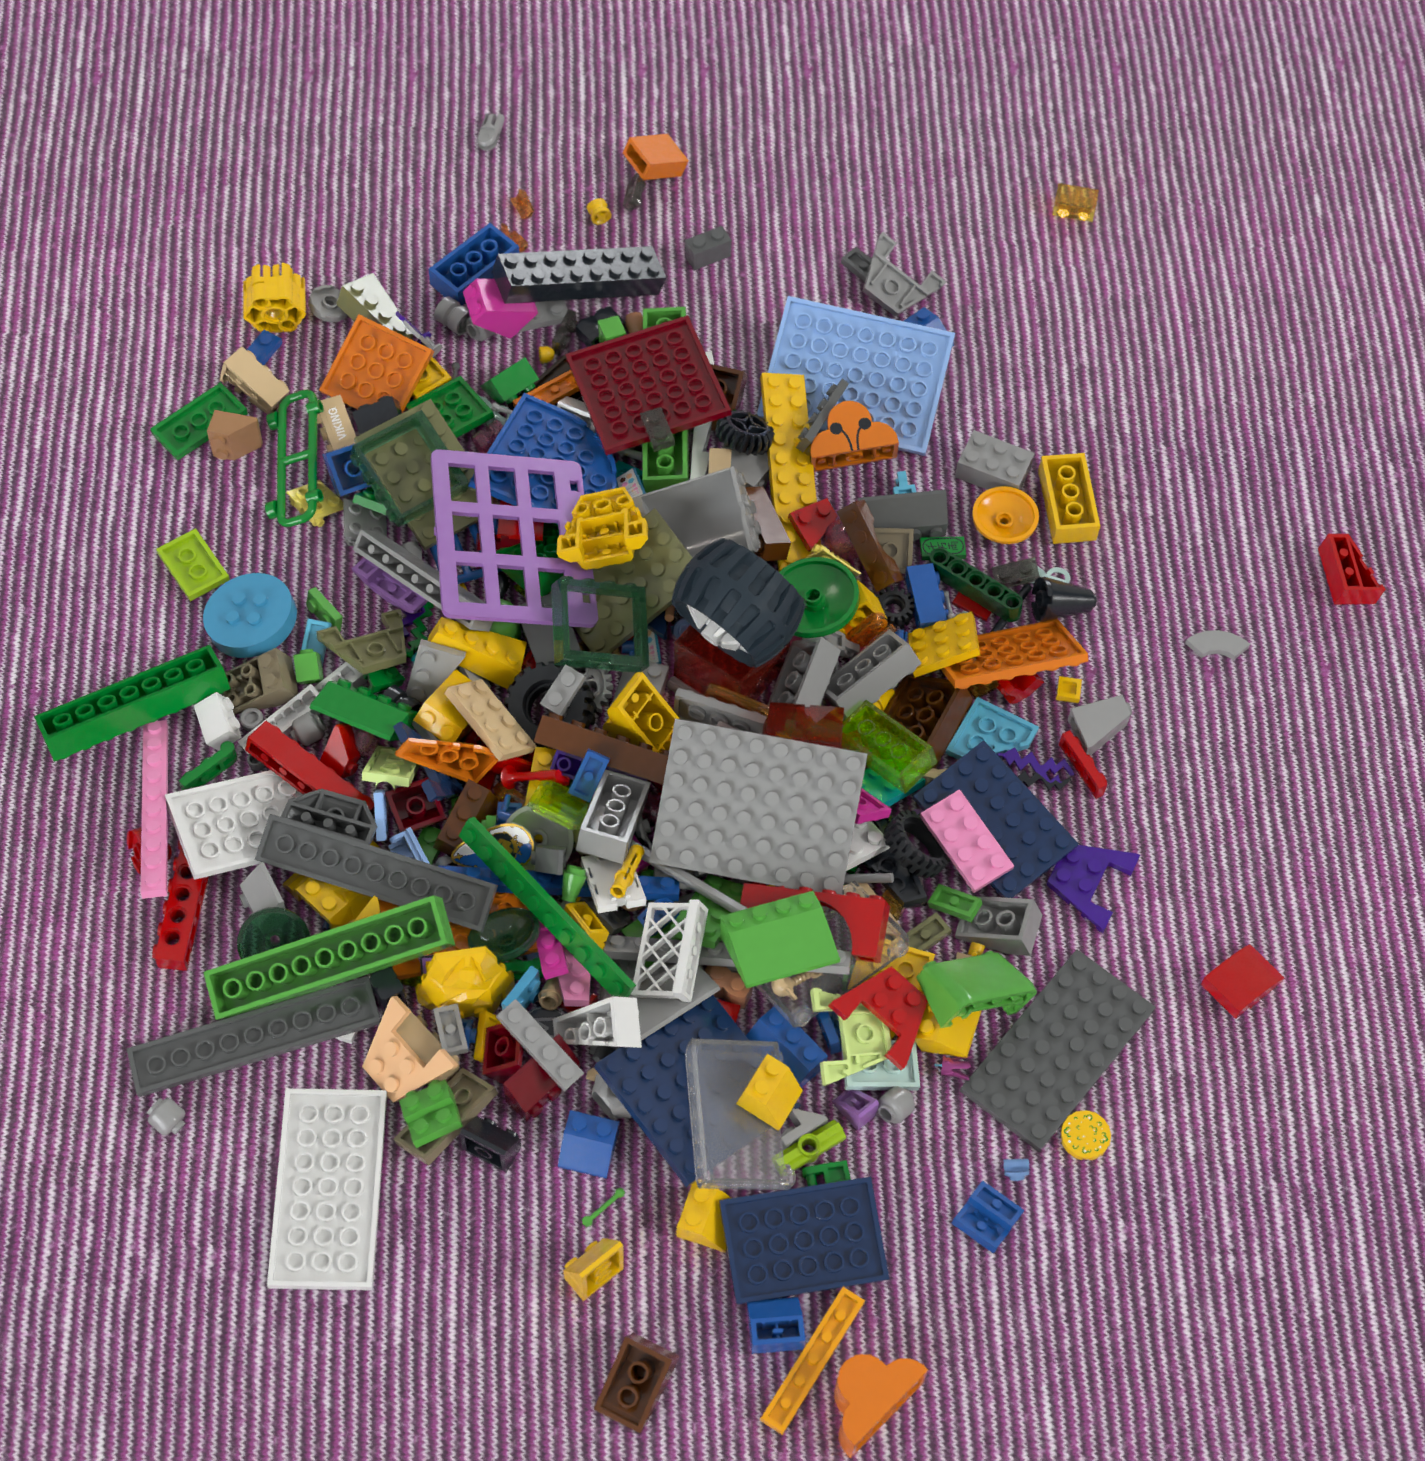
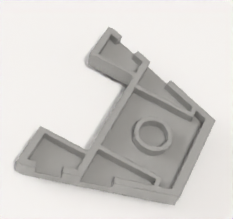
(893, 287)

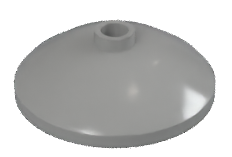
(552, 832)

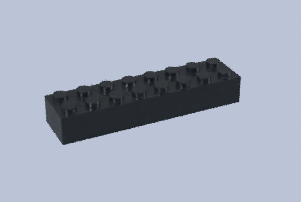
(578, 274)

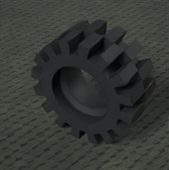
(899, 598)

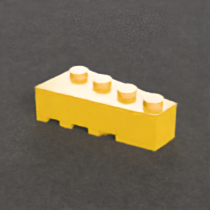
(487, 653)

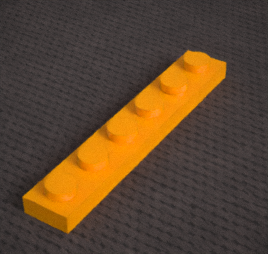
(812, 1360)

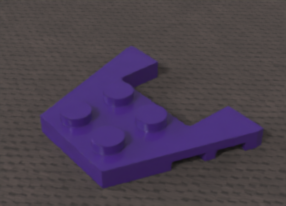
(1079, 875)

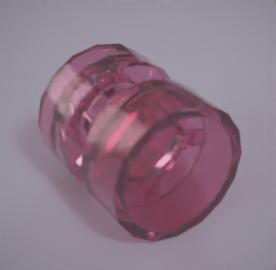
(483, 440)

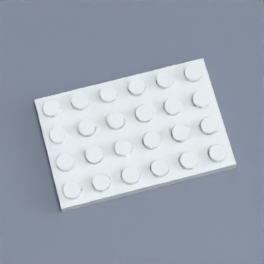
(226, 820)

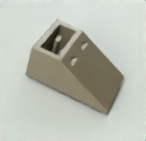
(262, 682)

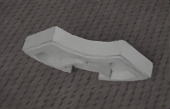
(1217, 643)

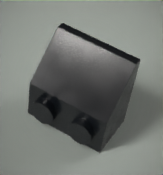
(490, 1142)

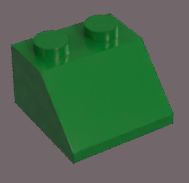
(510, 382)

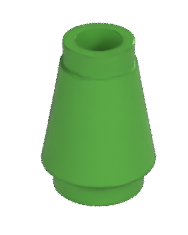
(572, 882)

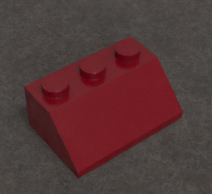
(533, 1087)

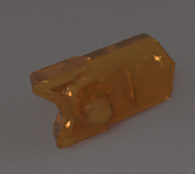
(523, 204)

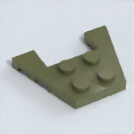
(373, 650)

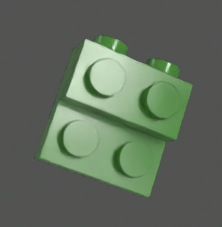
(430, 1112)

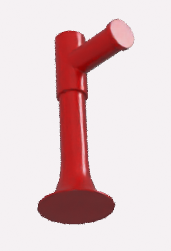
(510, 776)

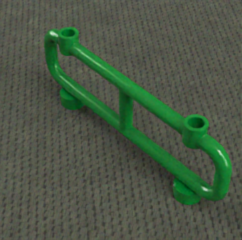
(278, 420)

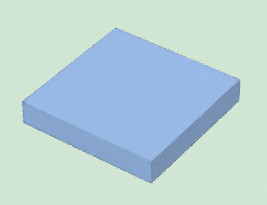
(380, 814)

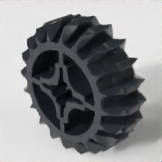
(745, 432)

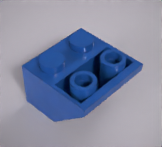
(776, 1325)

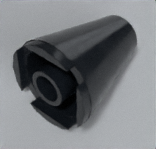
(1060, 599)

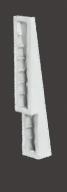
(700, 457)
(301, 702)

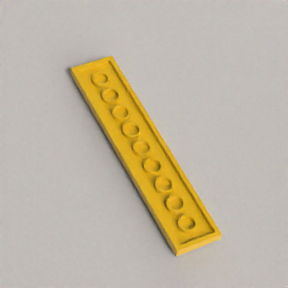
(789, 468)

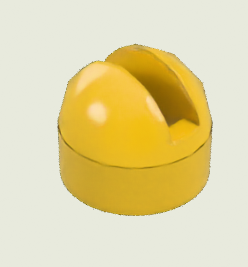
(546, 354)

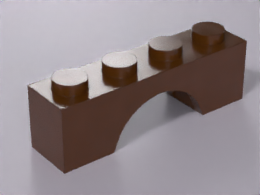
(877, 563)

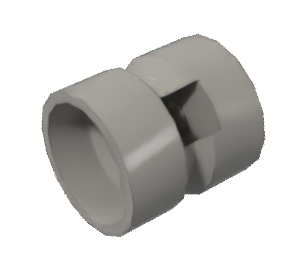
(452, 314)

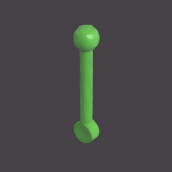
(587, 1220)

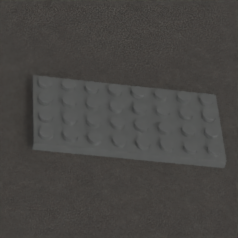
(1057, 1050)

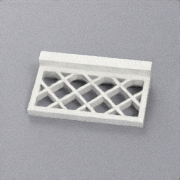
(689, 948)

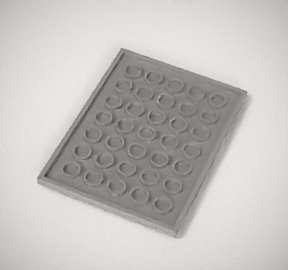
(757, 807)

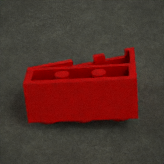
(1347, 573)

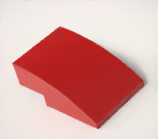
(1242, 980)

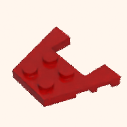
(892, 1002)

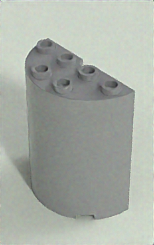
(706, 510)

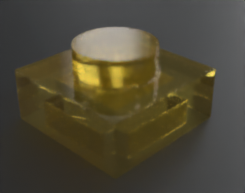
(895, 908)

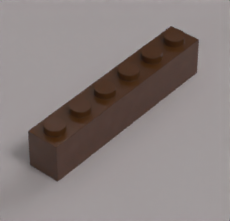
(623, 756)

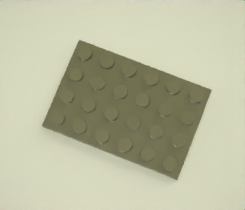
(407, 476)
(653, 567)

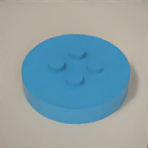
(250, 615)

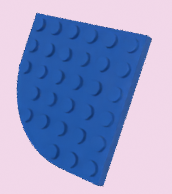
(549, 433)

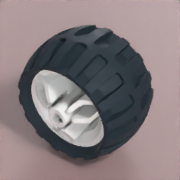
(738, 602)

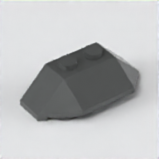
(333, 814)

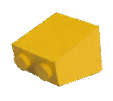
(441, 716)

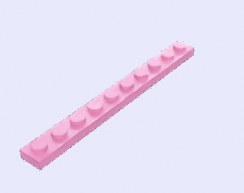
(154, 810)

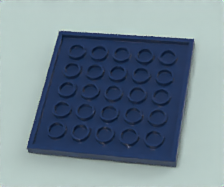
(655, 1084)

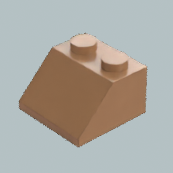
(233, 435)

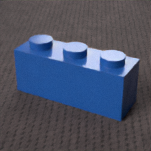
(928, 600)

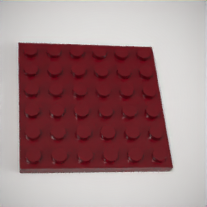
(645, 372)

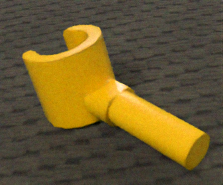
(976, 949)

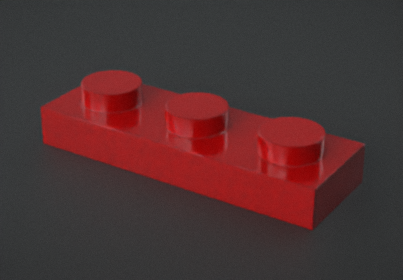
(1083, 764)

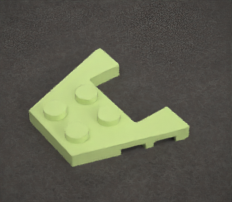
(862, 1038)

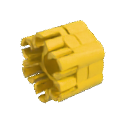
(274, 301)

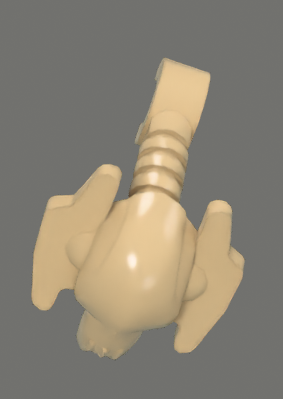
(784, 986)

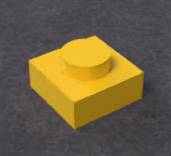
(1068, 689)

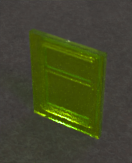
(558, 805)

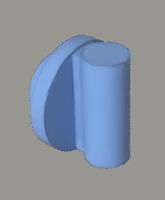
(679, 627)
(1016, 1168)

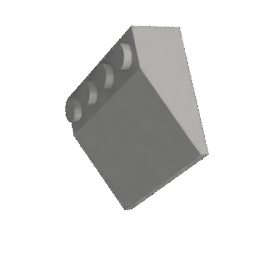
(658, 1012)

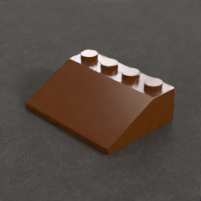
(929, 709)

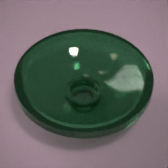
(259, 927)
(507, 933)

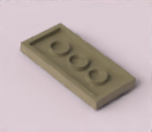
(471, 1098)

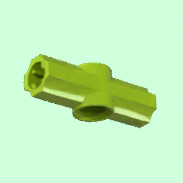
(821, 1140)

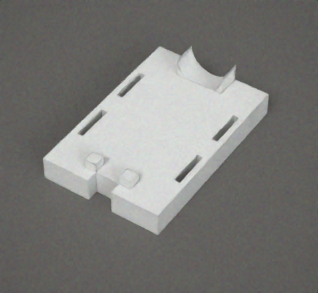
(602, 879)

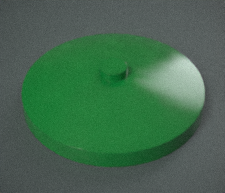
(828, 595)

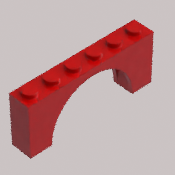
(865, 916)

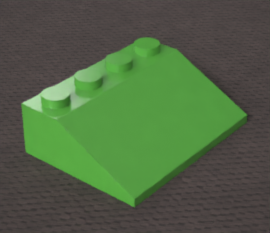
(779, 939)

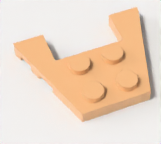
(393, 1061)

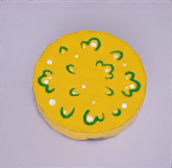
(1085, 1135)

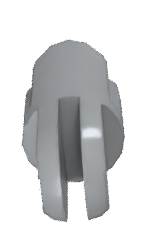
(490, 131)

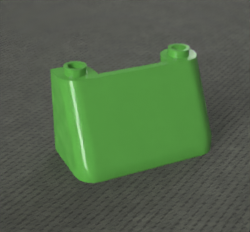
(974, 985)

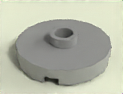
(323, 304)

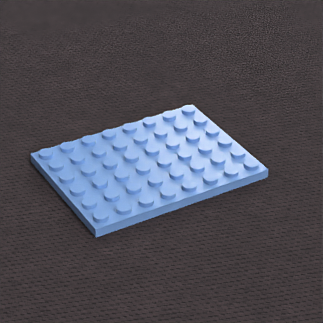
(888, 363)

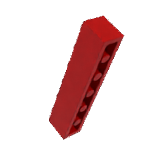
(297, 765)

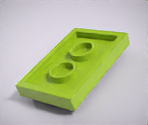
(193, 564)

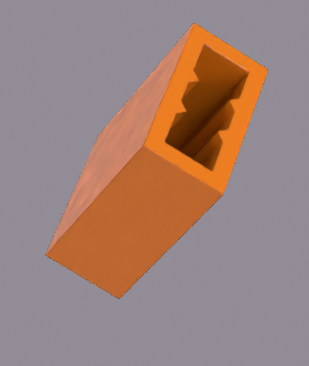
(655, 156)

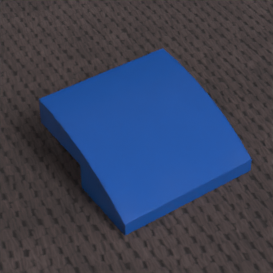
(988, 1217)

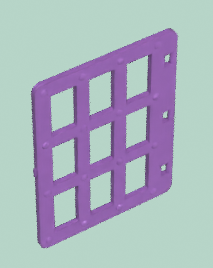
(564, 474)

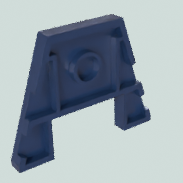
(439, 784)

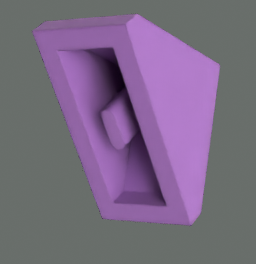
(856, 1107)

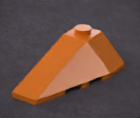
(450, 758)

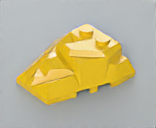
(603, 530)
(331, 902)
(465, 978)

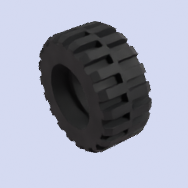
(536, 682)

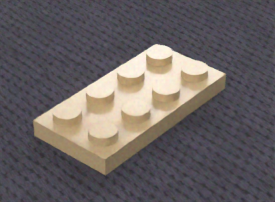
(490, 719)

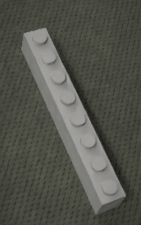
(411, 572)

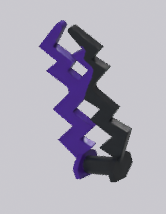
(1040, 770)

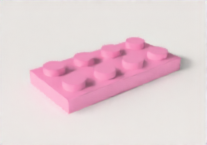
(966, 841)

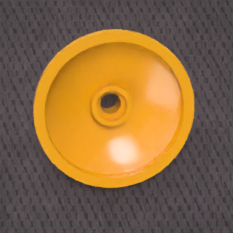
(1005, 506)

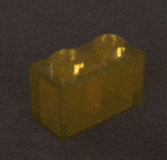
(1075, 202)

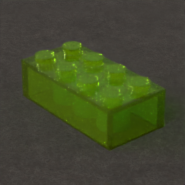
(891, 747)

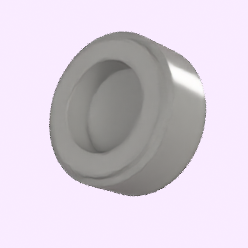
(251, 718)

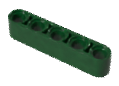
(976, 585)

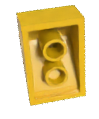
(595, 1267)

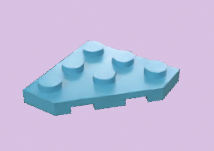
(994, 726)

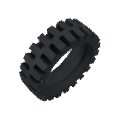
(907, 852)

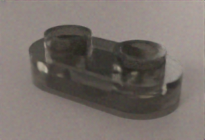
(633, 193)

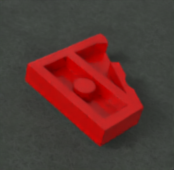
(812, 522)

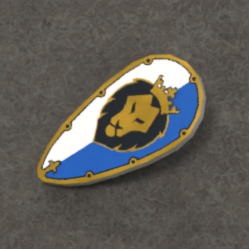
(511, 836)

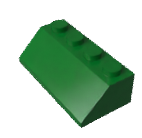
(362, 708)

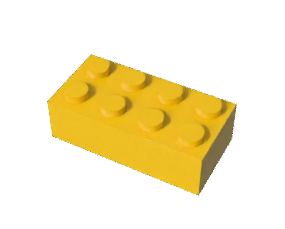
(1068, 498)

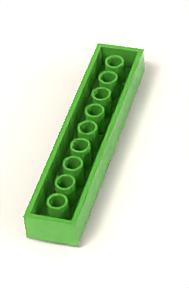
(670, 464)
(330, 958)

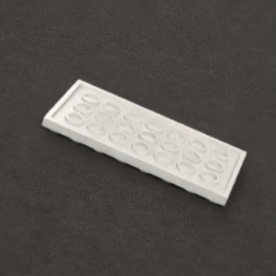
(328, 1190)

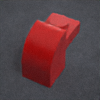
(1019, 687)

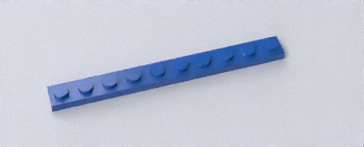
(653, 887)

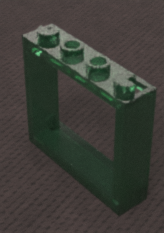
(432, 440)
(595, 660)

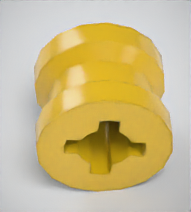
(598, 210)

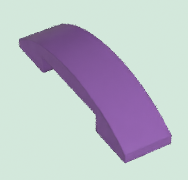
(388, 587)

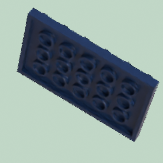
(1009, 811)
(803, 1240)

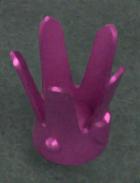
(952, 1063)

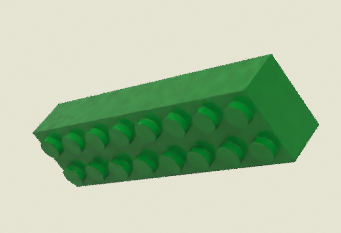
(132, 703)

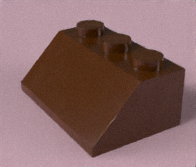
(473, 802)

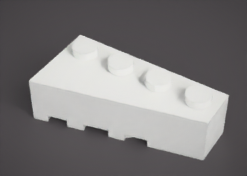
(602, 1024)

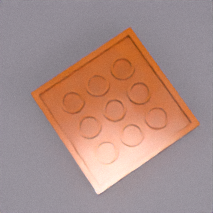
(375, 365)

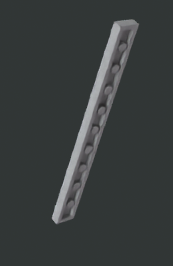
(628, 949)

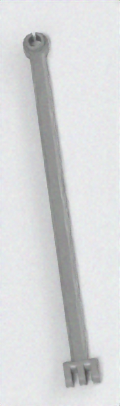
(694, 883)

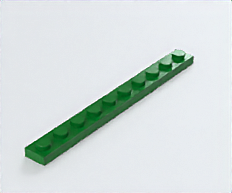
(546, 909)

